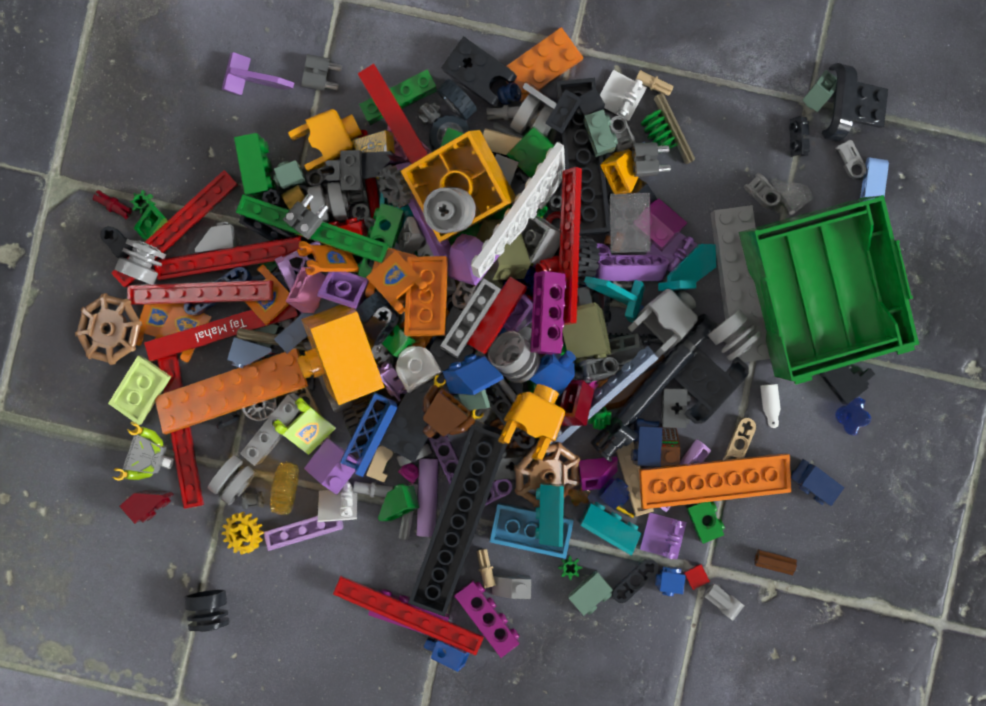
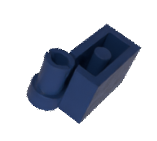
(647, 443)
(816, 482)

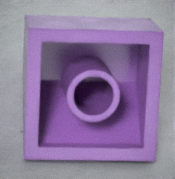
(344, 289)
(326, 466)

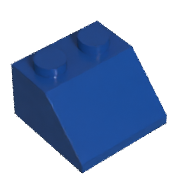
(471, 375)

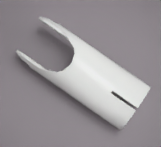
(771, 403)

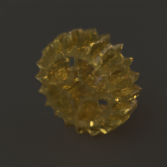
(284, 488)

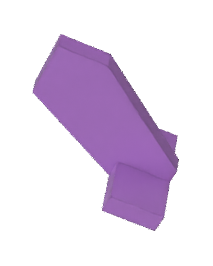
(238, 73)

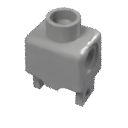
(668, 317)

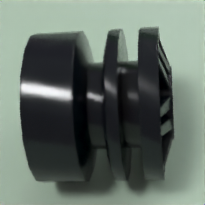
(207, 611)

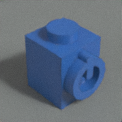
(670, 580)

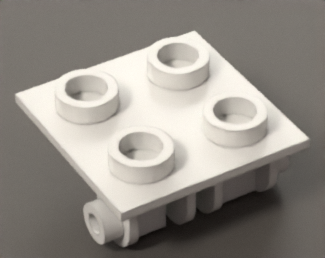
(622, 94)
(339, 506)

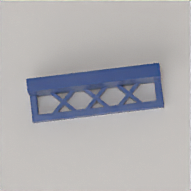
(376, 435)

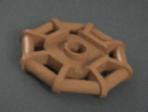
(118, 328)
(541, 467)

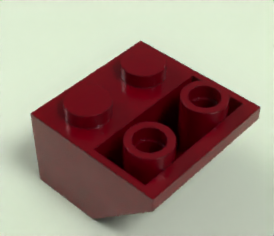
(576, 402)
(143, 504)

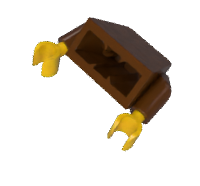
(445, 412)

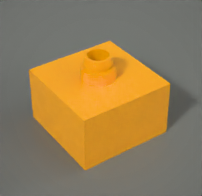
(464, 165)
(340, 354)

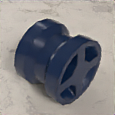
(509, 93)

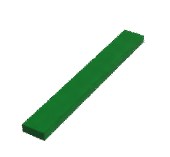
(325, 234)

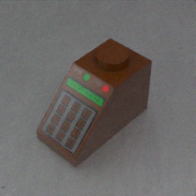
(670, 447)

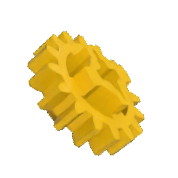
(244, 532)

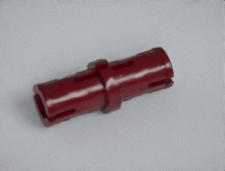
(112, 204)

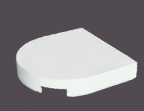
(416, 367)

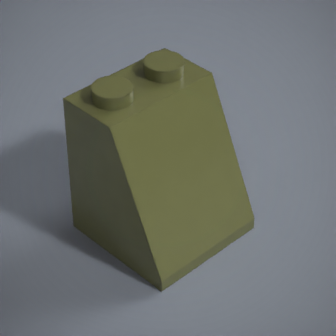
(513, 261)
(589, 335)

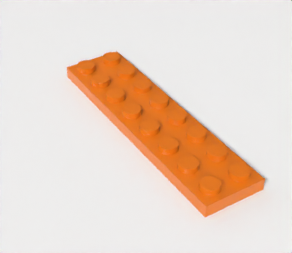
(230, 391)
(714, 481)

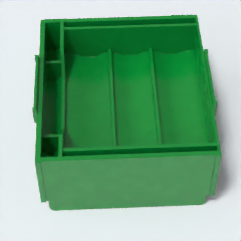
(830, 288)

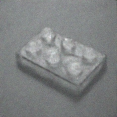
(630, 222)

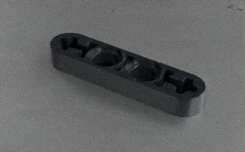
(518, 438)

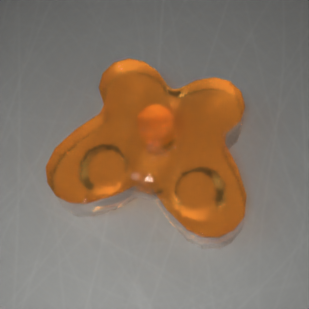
(579, 496)

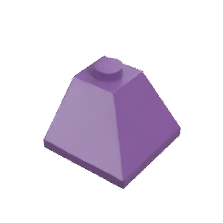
(461, 256)

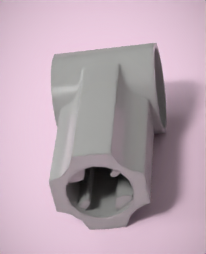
(726, 603)

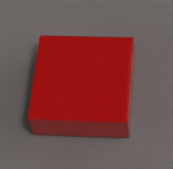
(696, 576)

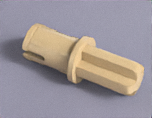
(655, 83)
(485, 568)

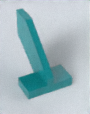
(691, 269)
(632, 300)

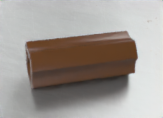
(775, 562)

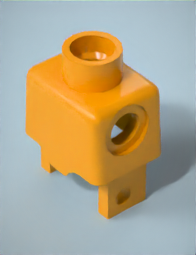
(329, 135)
(536, 416)

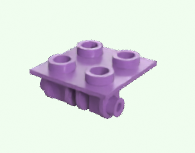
(676, 250)
(663, 536)

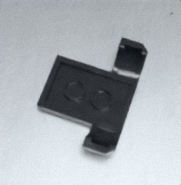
(854, 103)
(709, 384)

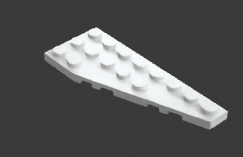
(534, 196)

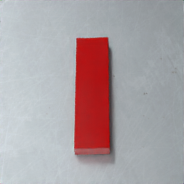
(497, 315)

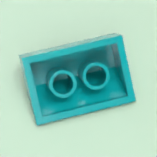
(550, 514)
(610, 527)

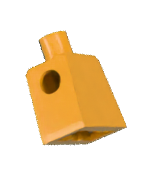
(619, 171)

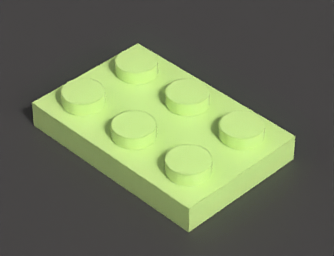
(139, 390)

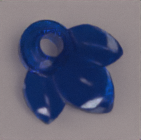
(855, 417)

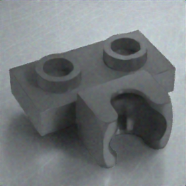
(347, 170)

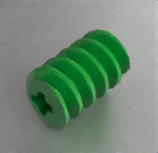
(657, 130)

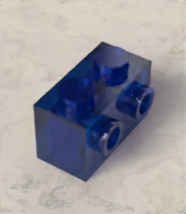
(614, 493)

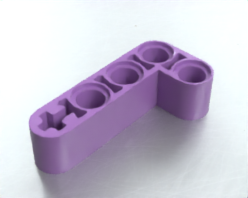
(630, 266)

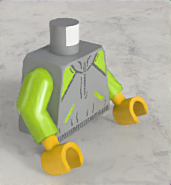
(144, 455)

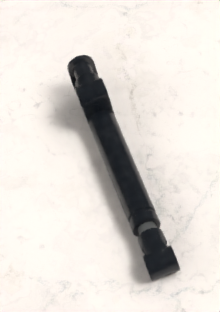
(619, 431)

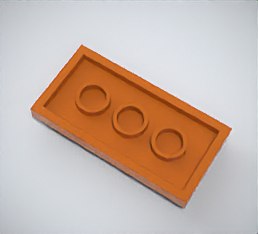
(545, 61)
(427, 311)

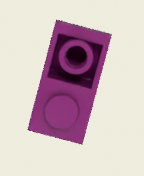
(596, 472)

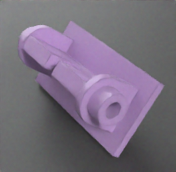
(393, 386)

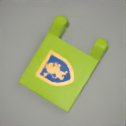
(307, 429)

